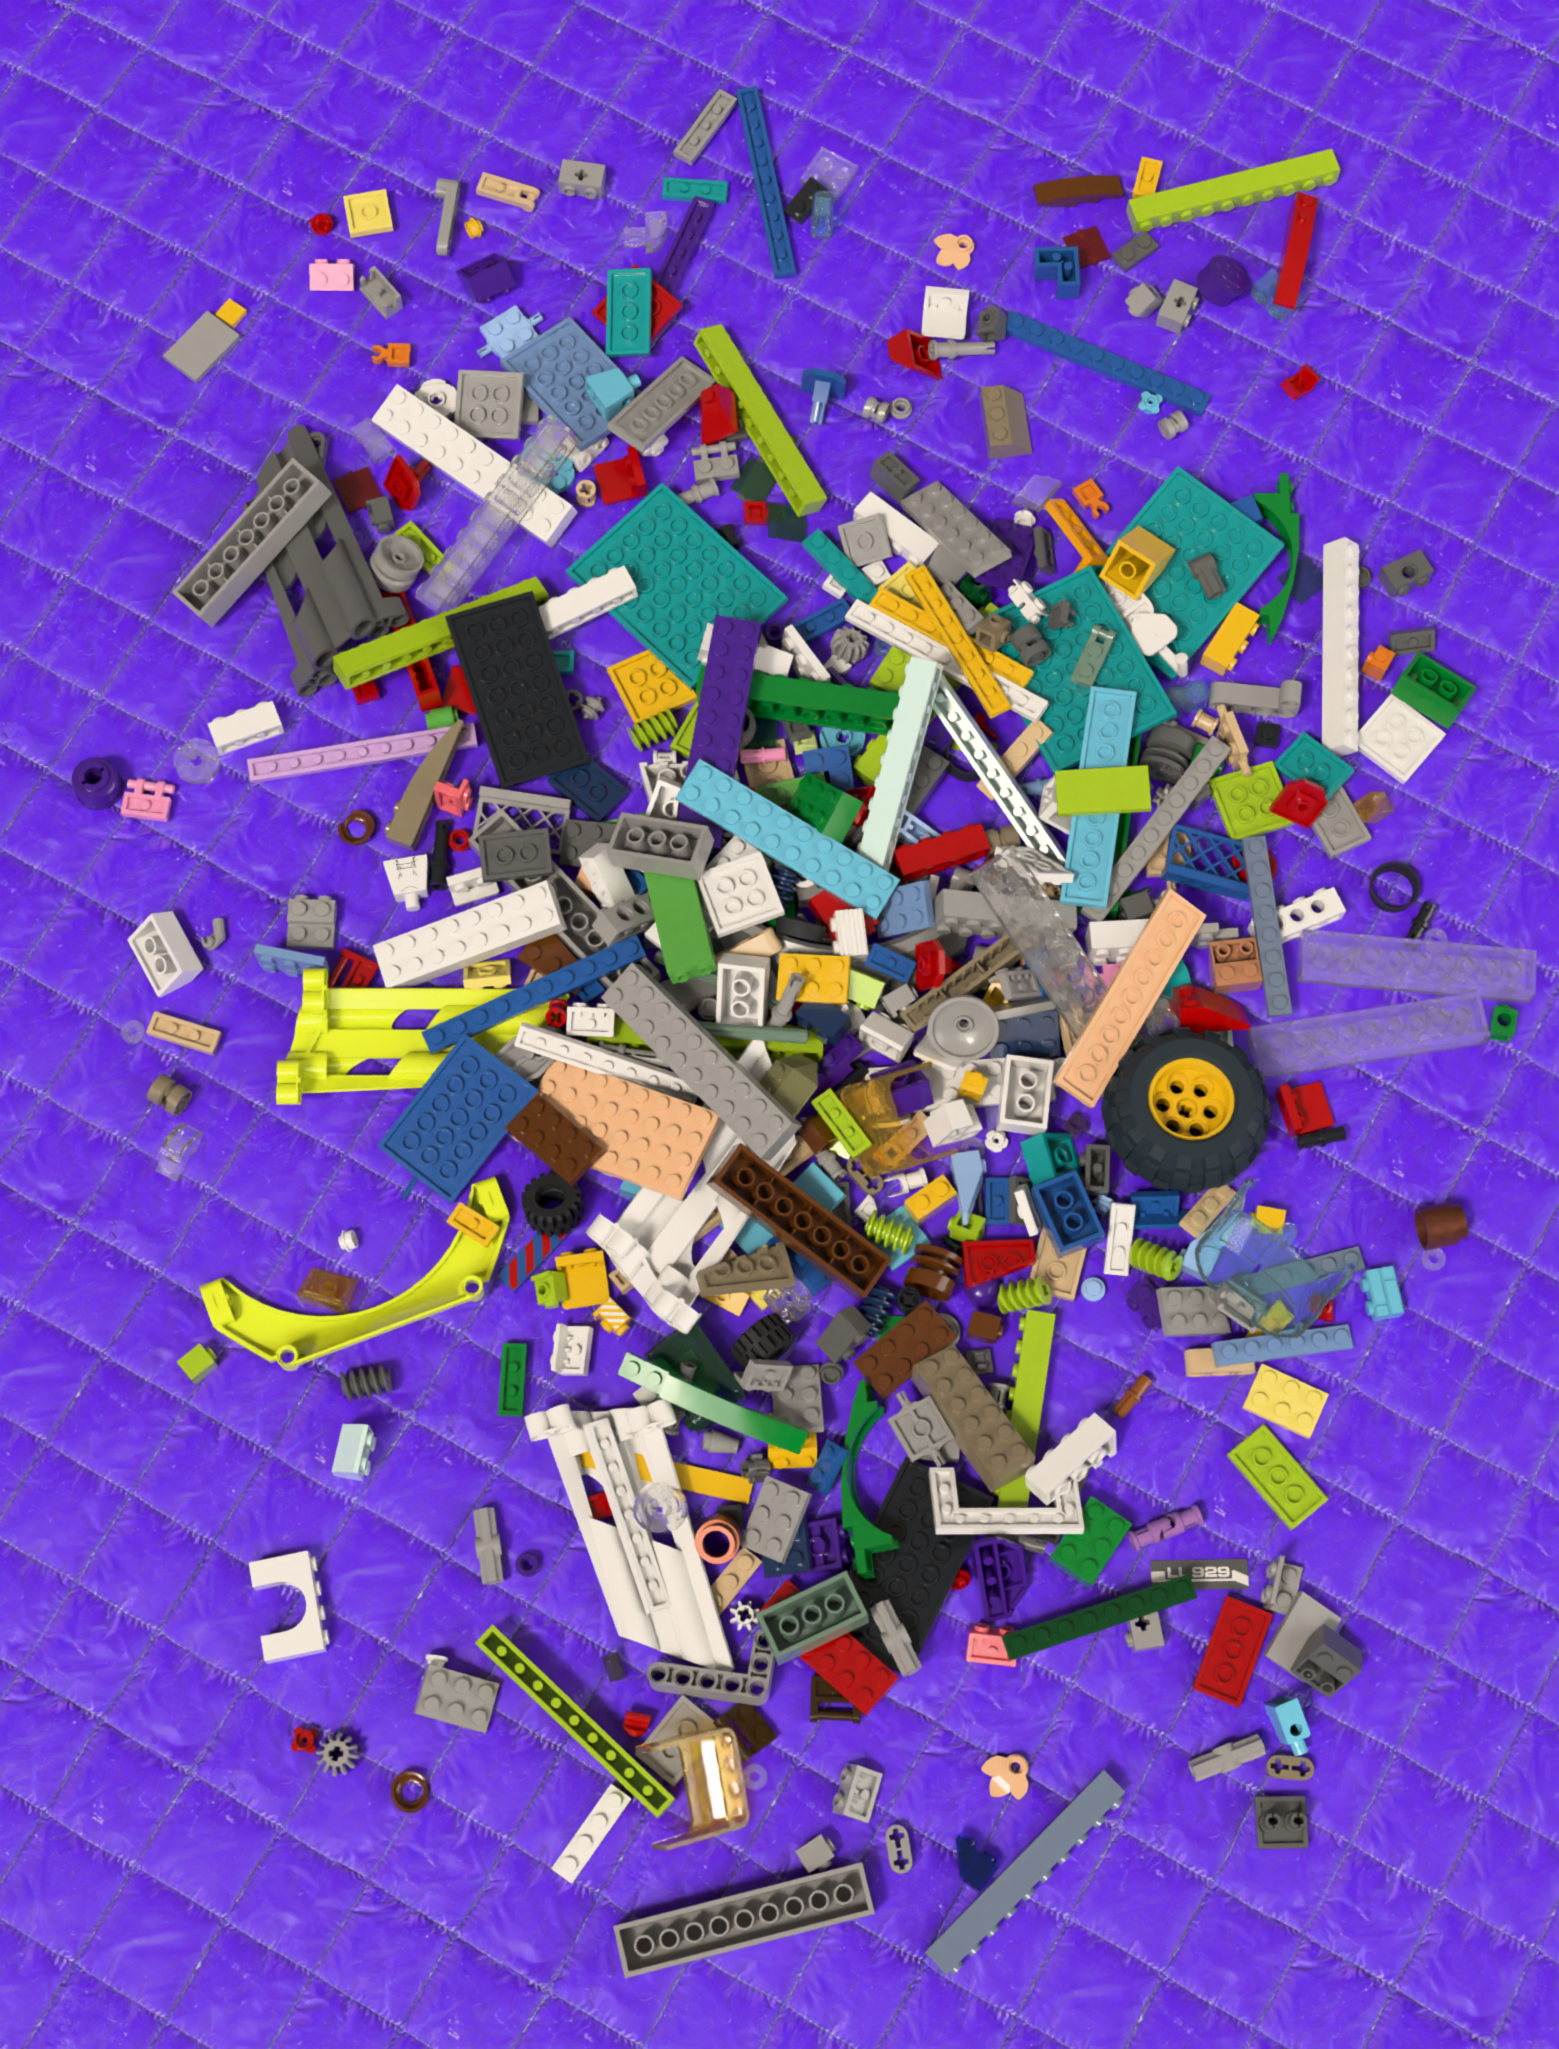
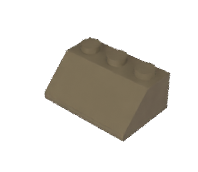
(1004, 422)

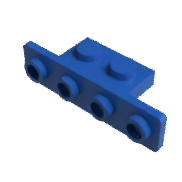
(1156, 1210)

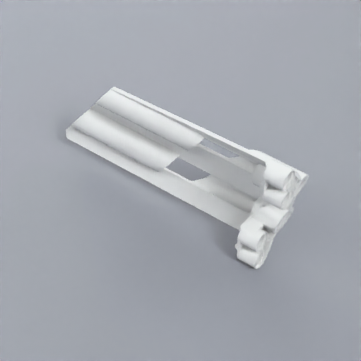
(657, 1232)
(692, 1623)

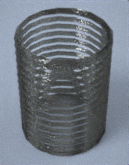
(615, 1666)

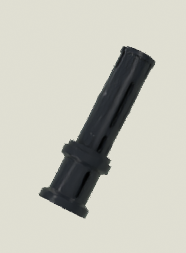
(439, 865)

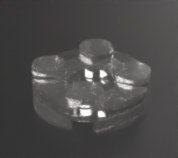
(190, 751)
(787, 1310)

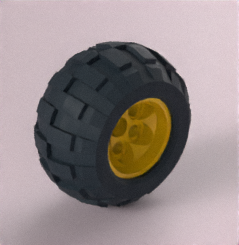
(1191, 1062)

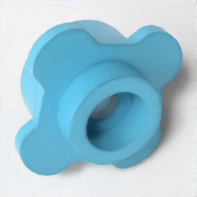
(1150, 408)

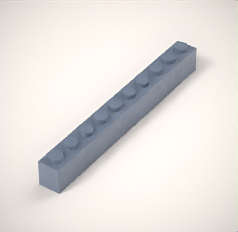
(1024, 1872)

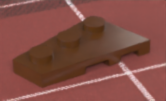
(547, 956)

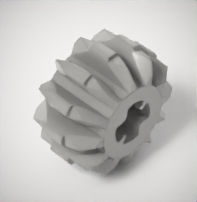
(849, 645)
(332, 1747)

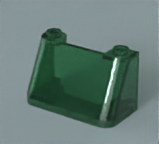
(709, 1374)

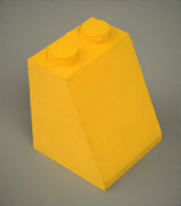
(1136, 562)

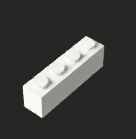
(903, 535)

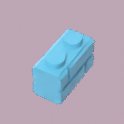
(1382, 1293)

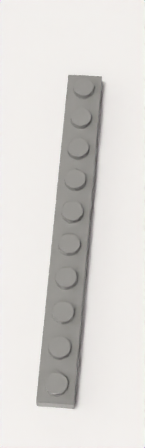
(1161, 824)

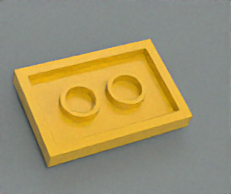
(824, 976)

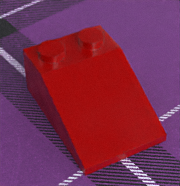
(1207, 1011)

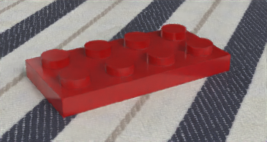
(1232, 1651)

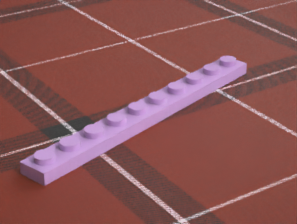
(352, 754)

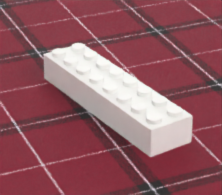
(470, 936)

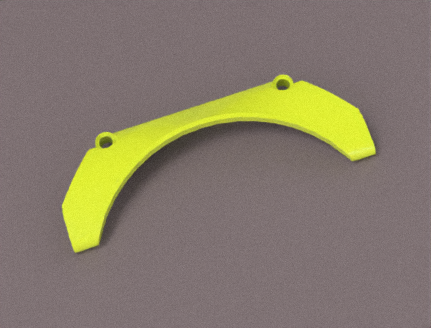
(277, 1332)

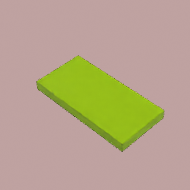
(1102, 791)
(1277, 1477)

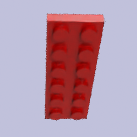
(845, 1664)

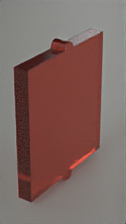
(1090, 246)
(356, 489)

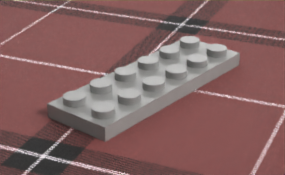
(661, 404)
(956, 529)

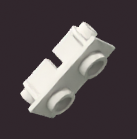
(1023, 594)

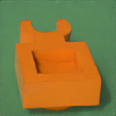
(396, 355)
(1089, 496)

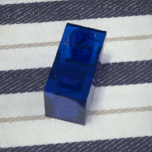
(972, 1865)

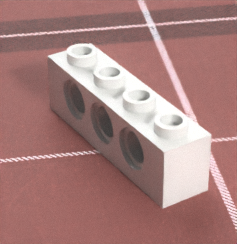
(1326, 900)

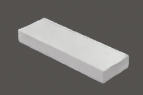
(1119, 1238)

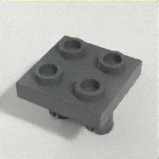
(1281, 1822)

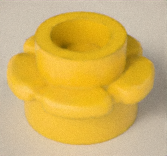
(473, 228)

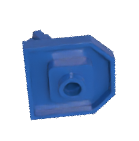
(822, 385)

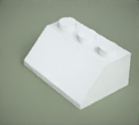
(164, 953)

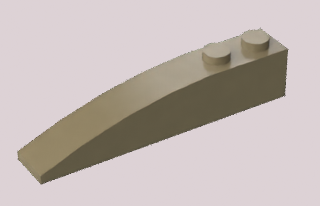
(419, 796)
(964, 981)

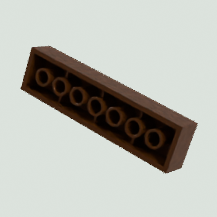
(799, 1221)

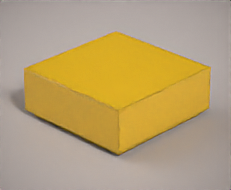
(231, 313)

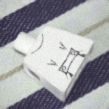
(409, 879)

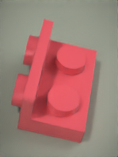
(452, 799)
(987, 1646)

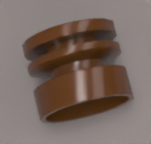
(932, 1271)

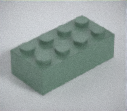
(812, 1618)

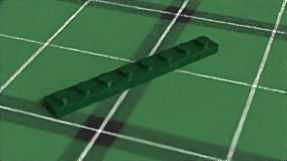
(1099, 1617)

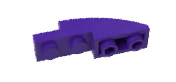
(836, 1063)

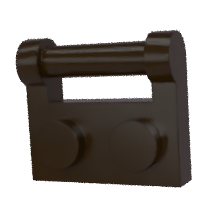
(824, 1693)
(751, 1726)

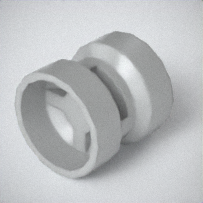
(876, 410)
(1173, 425)

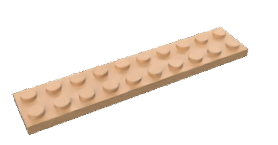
(1129, 998)

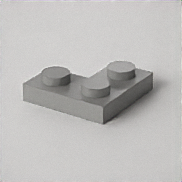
(1210, 933)

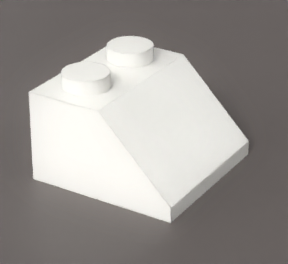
(886, 1036)

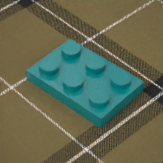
(1315, 763)

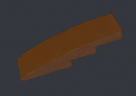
(1077, 189)

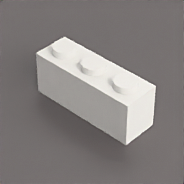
(245, 727)
(606, 880)

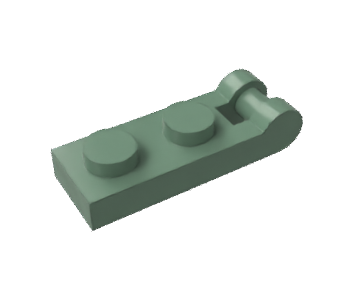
(1093, 657)

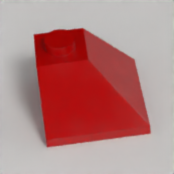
(912, 352)
(717, 414)

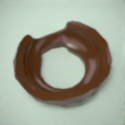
(361, 817)
(396, 1788)

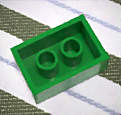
(1433, 690)
(824, 807)
(1087, 1553)

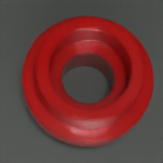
(459, 834)

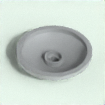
(960, 1040)

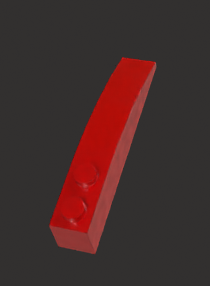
(1295, 249)
(420, 673)

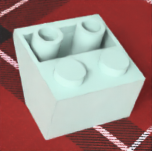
(353, 1452)

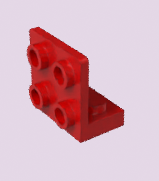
(621, 478)
(457, 692)
(1304, 1108)

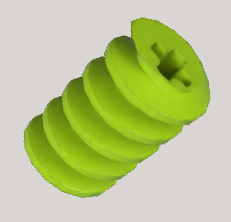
(653, 729)
(889, 1233)
(1155, 1259)
(1023, 1295)

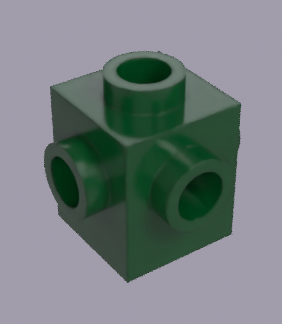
(976, 593)

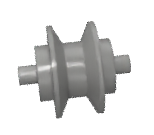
(591, 708)

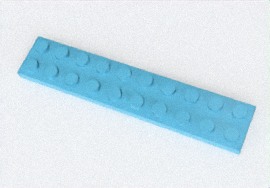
(1094, 836)
(787, 839)

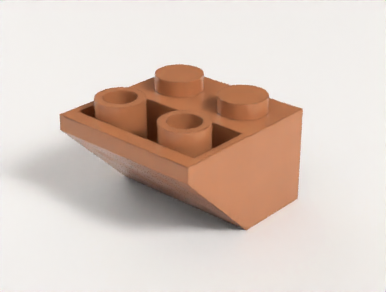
(1234, 966)

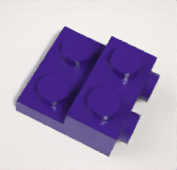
(1144, 1300)
(828, 1546)

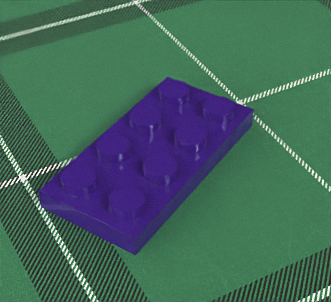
(1020, 542)

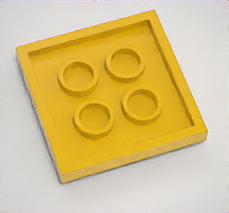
(648, 687)

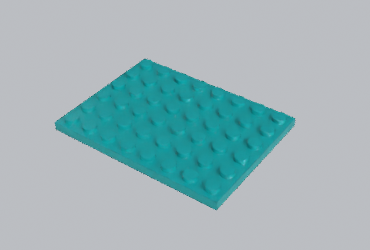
(1196, 523)
(680, 577)
(1122, 669)

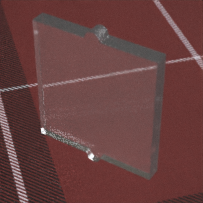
(1037, 492)

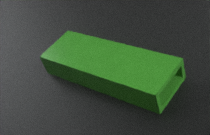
(681, 926)

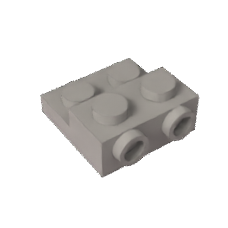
(311, 923)

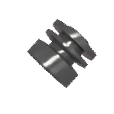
(1168, 754)

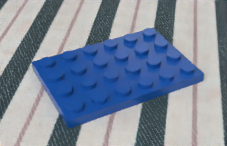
(457, 1118)

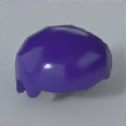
(983, 1294)

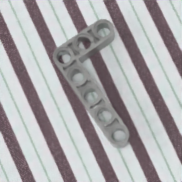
(722, 1679)

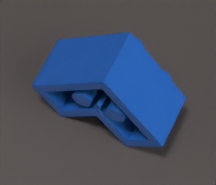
(1058, 265)
(833, 760)

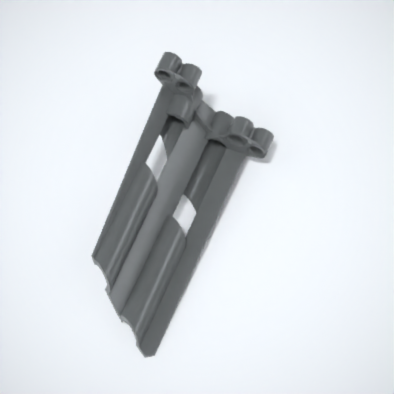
(339, 590)

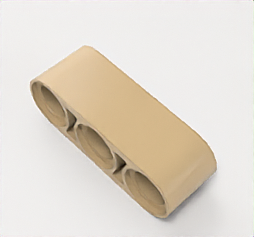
(761, 944)
(1202, 1364)

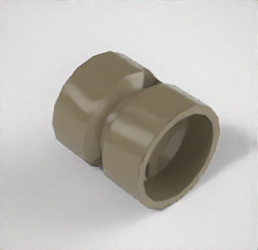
(1004, 837)
(171, 1096)

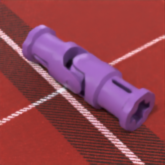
(1161, 1529)

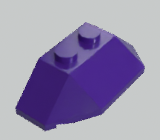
(998, 1575)

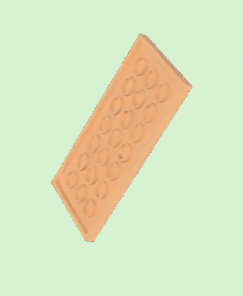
(642, 1131)

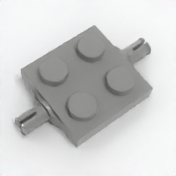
(920, 1429)

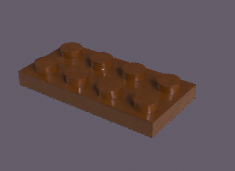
(554, 1140)
(912, 1340)

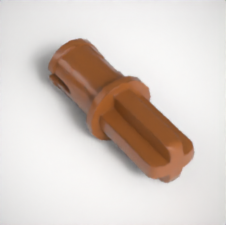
(1132, 1396)

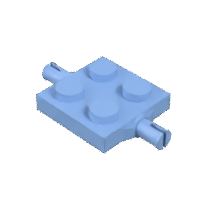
(508, 332)

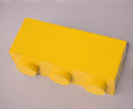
(1230, 639)

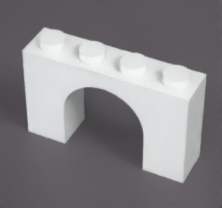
(308, 1635)

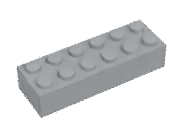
(970, 915)

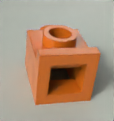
(1378, 663)

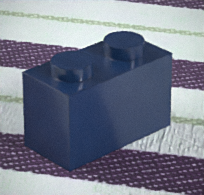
(825, 1021)

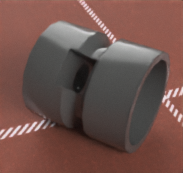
(1030, 645)

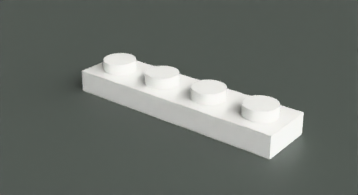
(591, 1833)

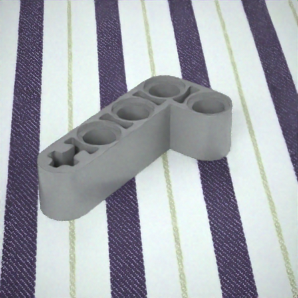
(1257, 700)

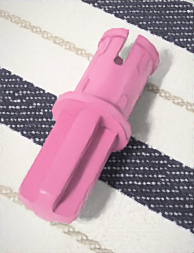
(763, 755)

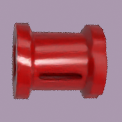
(555, 1010)

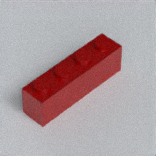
(941, 852)

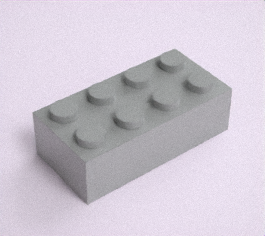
(660, 846)

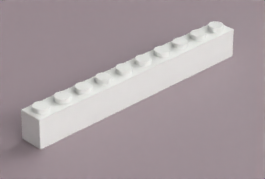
(1340, 647)

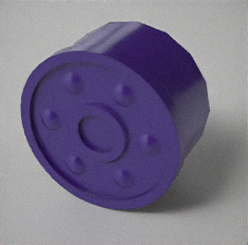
(1221, 280)
(97, 783)

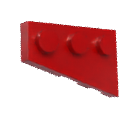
(994, 1259)

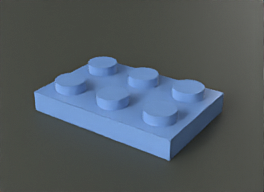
(907, 910)
(291, 962)

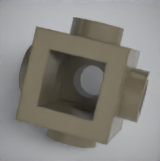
(993, 632)

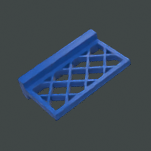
(1200, 879)

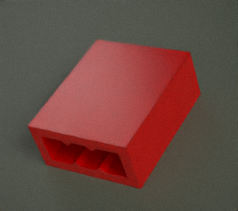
(824, 906)

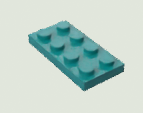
(629, 312)

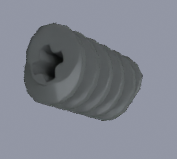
(366, 1383)

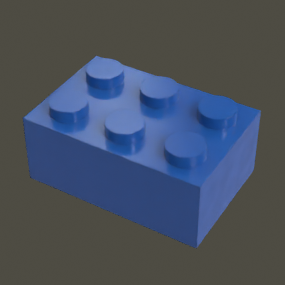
(1067, 1214)

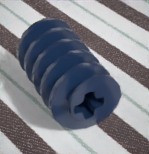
(783, 884)
(875, 1308)

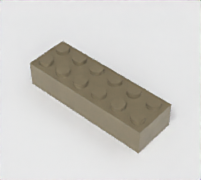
(973, 1418)

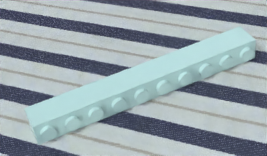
(899, 761)
(995, 773)

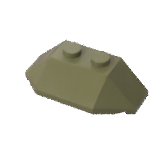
(792, 1082)

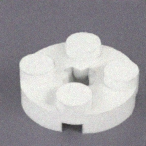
(444, 392)

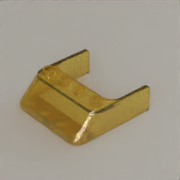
(876, 1115)
(711, 1782)

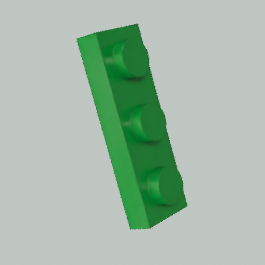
(512, 1380)

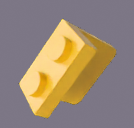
(584, 1278)
(782, 1458)

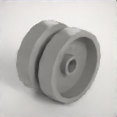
(395, 563)

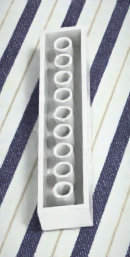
(464, 459)

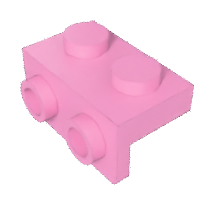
(332, 276)

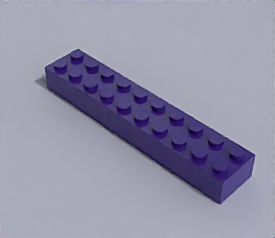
(723, 705)

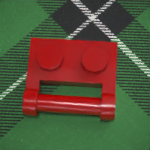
(359, 975)

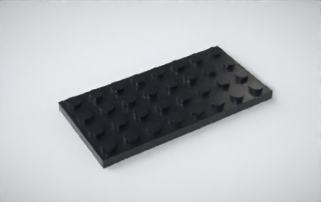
(517, 690)
(922, 1569)

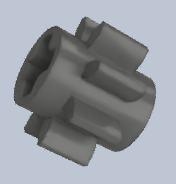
(755, 1468)

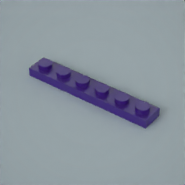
(685, 244)

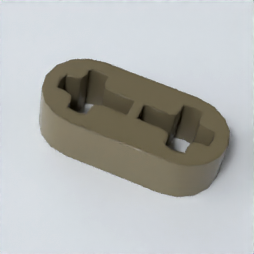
(861, 1181)
(1289, 1774)

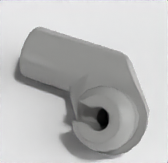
(217, 937)

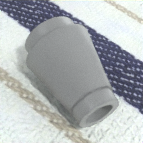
(718, 1442)

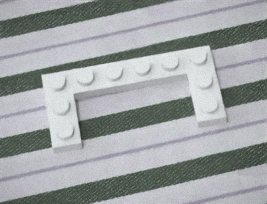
(950, 1519)

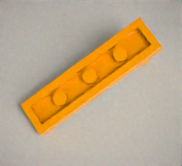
(1076, 533)

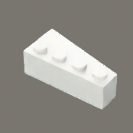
(768, 660)
(663, 800)

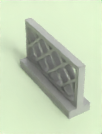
(527, 801)

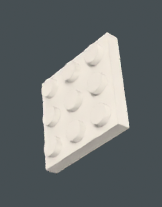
(1398, 738)
(739, 894)

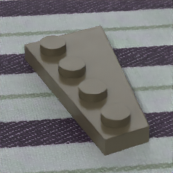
(755, 1272)

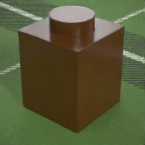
(817, 1134)
(984, 1327)

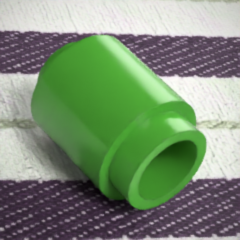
(441, 717)

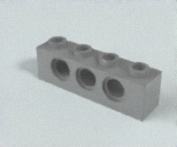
(624, 919)

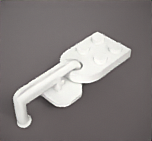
(1148, 629)

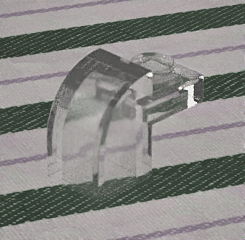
(651, 236)
(176, 1149)

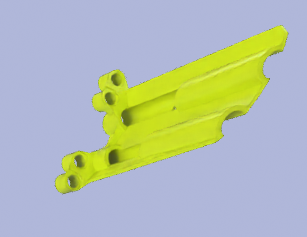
(355, 1024)

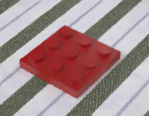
(663, 310)

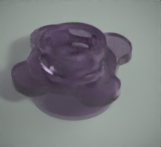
(1080, 1121)

